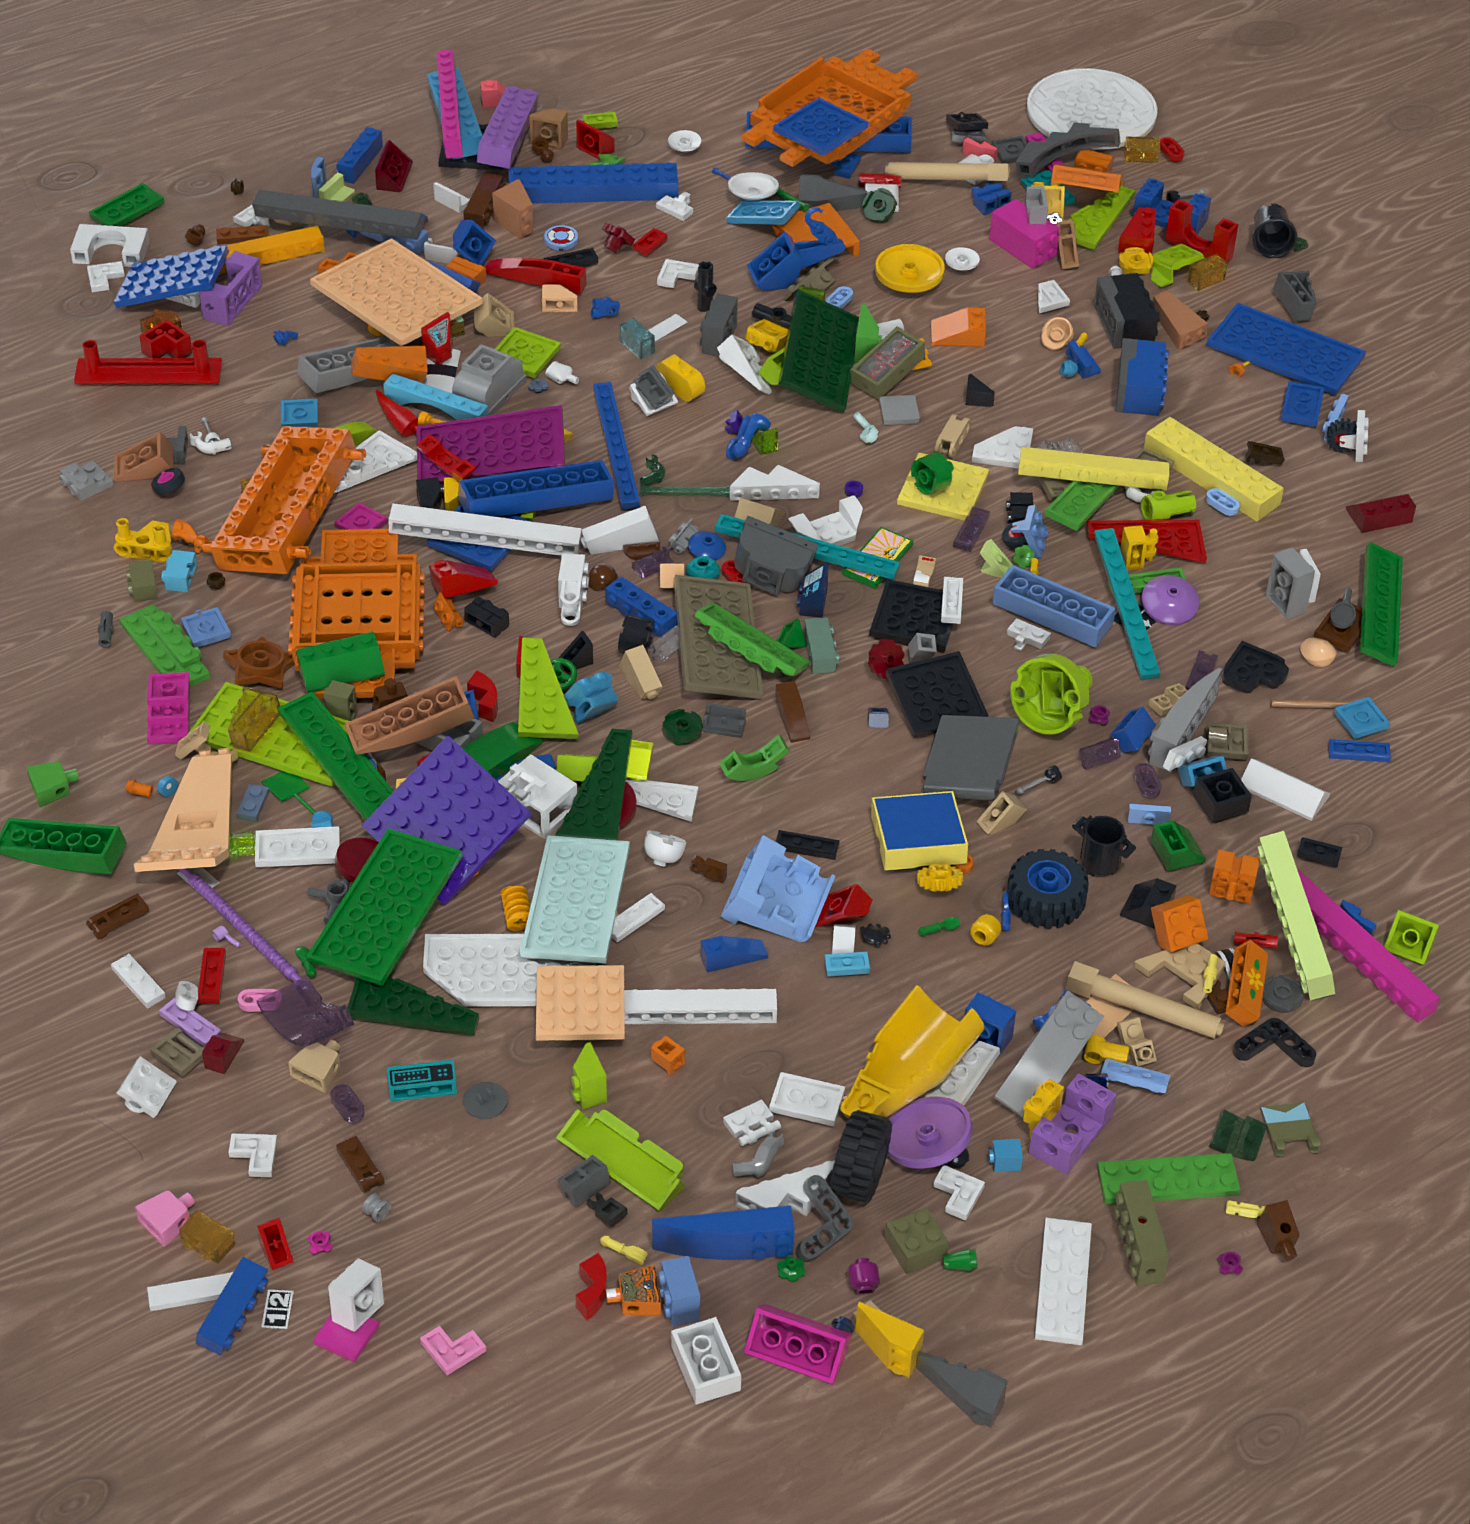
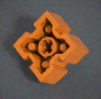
(1234, 877)

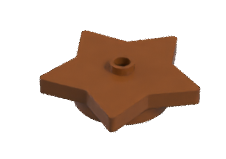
(259, 663)

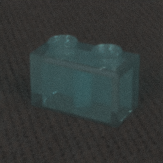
(637, 338)

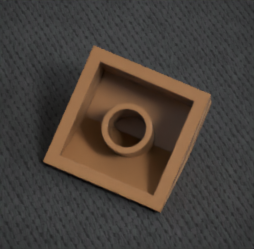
(550, 125)

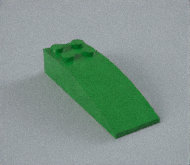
(501, 748)
(63, 844)

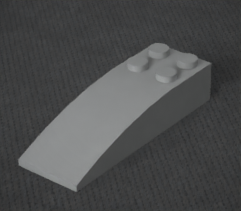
(332, 367)
(1184, 718)
(1050, 1051)

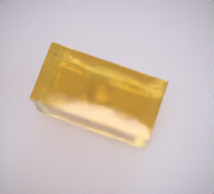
(1142, 149)
(1207, 272)
(207, 1237)

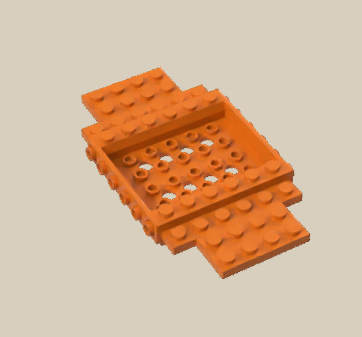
(357, 564)

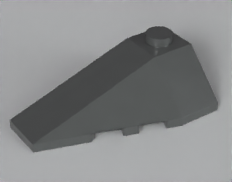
(818, 191)

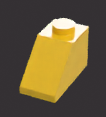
(451, 490)

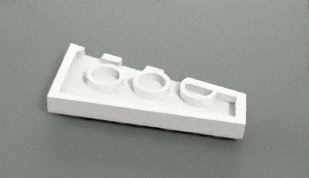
(666, 797)
(966, 1074)

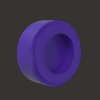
(853, 488)

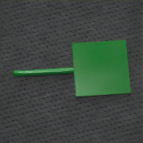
(287, 785)

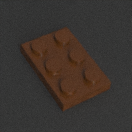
(1340, 637)

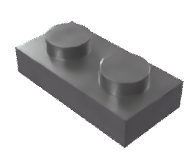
(959, 137)

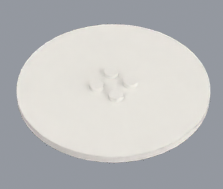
(1093, 98)

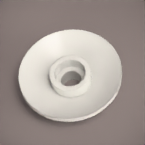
(684, 140)
(962, 258)

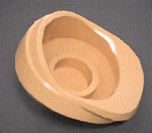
(1057, 333)
(1318, 652)

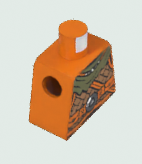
(637, 1292)

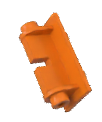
(447, 612)

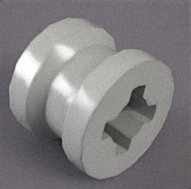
(376, 1207)

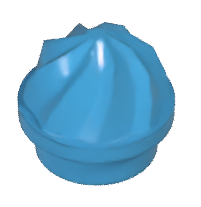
(1068, 368)

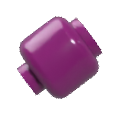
(863, 1276)

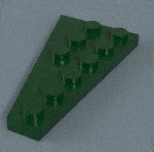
(600, 799)
(409, 1006)

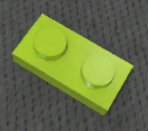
(601, 120)

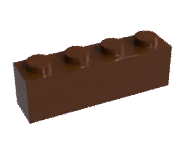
(481, 202)

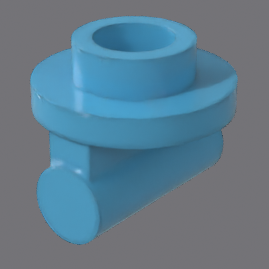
(322, 819)

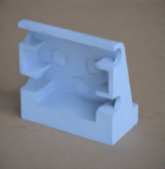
(778, 892)

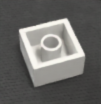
(356, 1294)

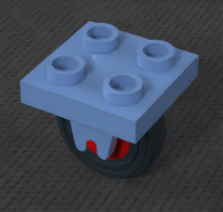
(1027, 532)

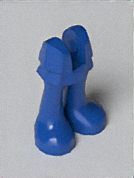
(749, 426)

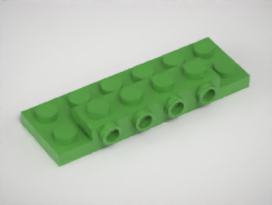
(750, 641)
(164, 643)

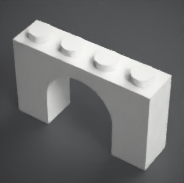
(91, 237)

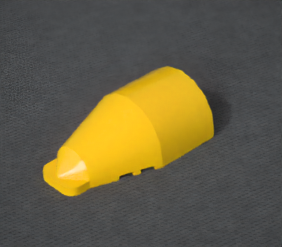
(911, 1055)

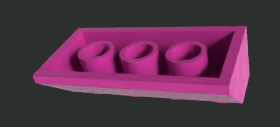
(797, 1343)

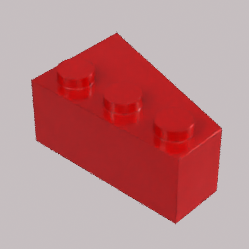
(1139, 231)

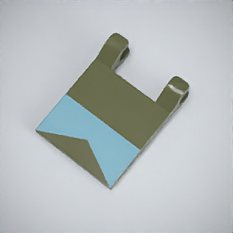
(1287, 1124)

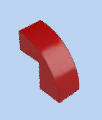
(486, 693)
(594, 1275)

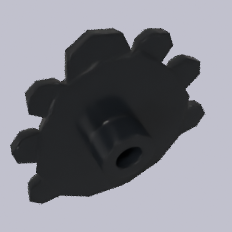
(875, 934)

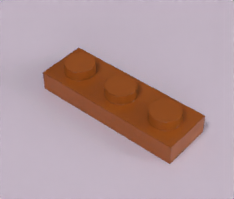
(240, 234)

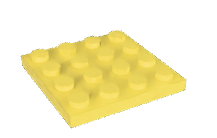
(951, 501)

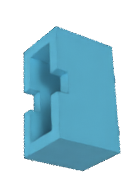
(178, 571)

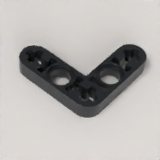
(1273, 1036)

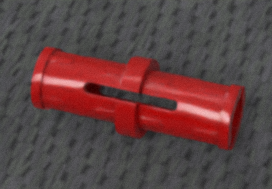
(1266, 941)

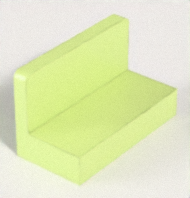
(335, 189)

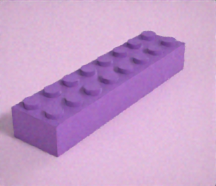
(507, 127)

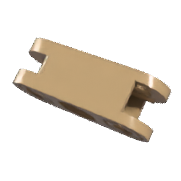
(952, 435)

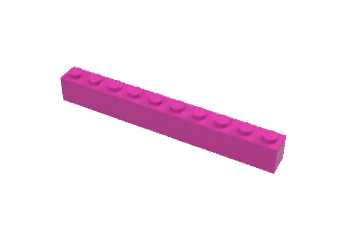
(449, 104)
(1369, 955)

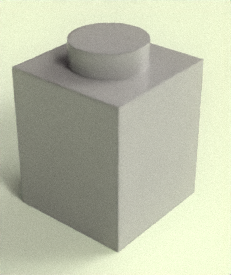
(922, 647)

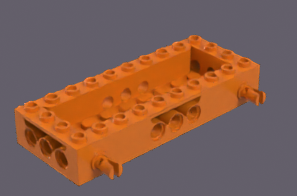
(284, 500)

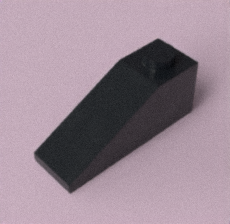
(429, 492)

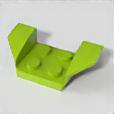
(1172, 259)

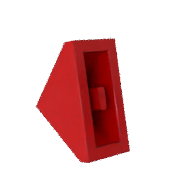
(274, 1243)

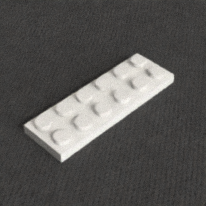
(1063, 1281)

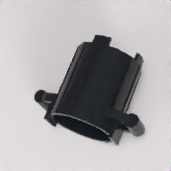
(1102, 844)

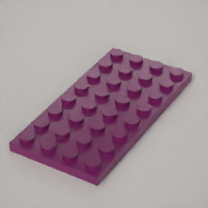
(499, 442)

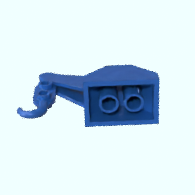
(783, 259)

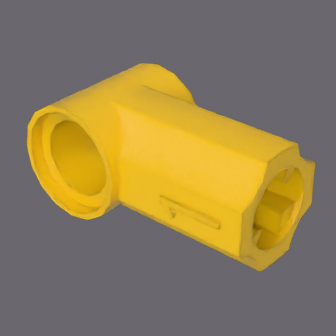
(1098, 1050)

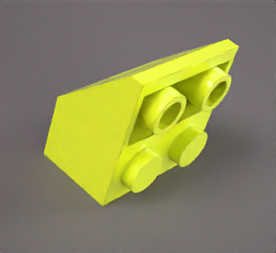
(640, 760)

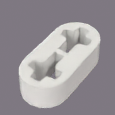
(186, 995)

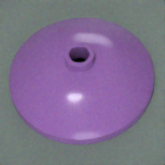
(1169, 607)

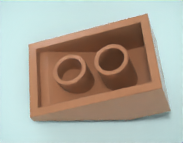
(144, 459)

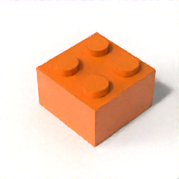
(1179, 923)

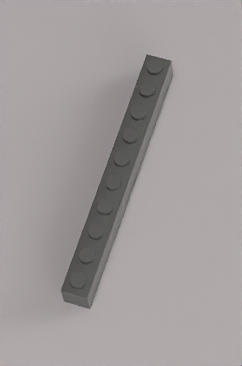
(338, 214)

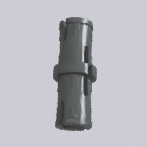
(105, 629)

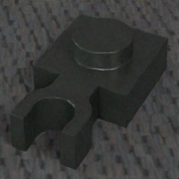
(607, 1211)

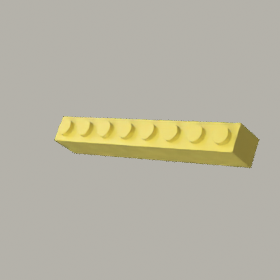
(1093, 468)

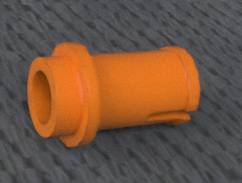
(138, 788)

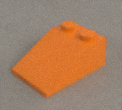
(960, 328)

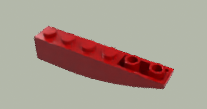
(539, 272)

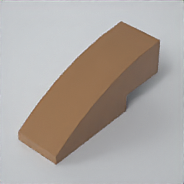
(1068, 245)

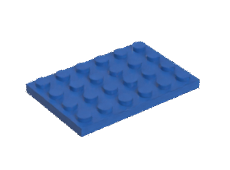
(171, 276)

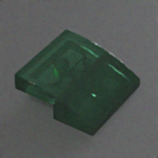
(1238, 1136)

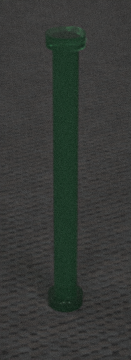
(685, 490)

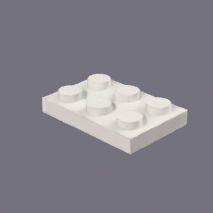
(807, 1099)

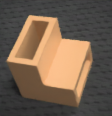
(668, 572)

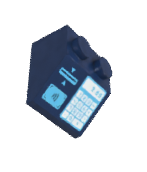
(814, 592)

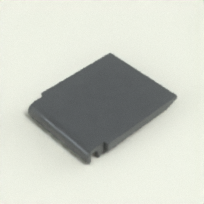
(970, 756)

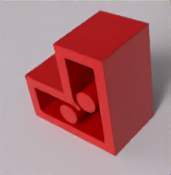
(165, 338)

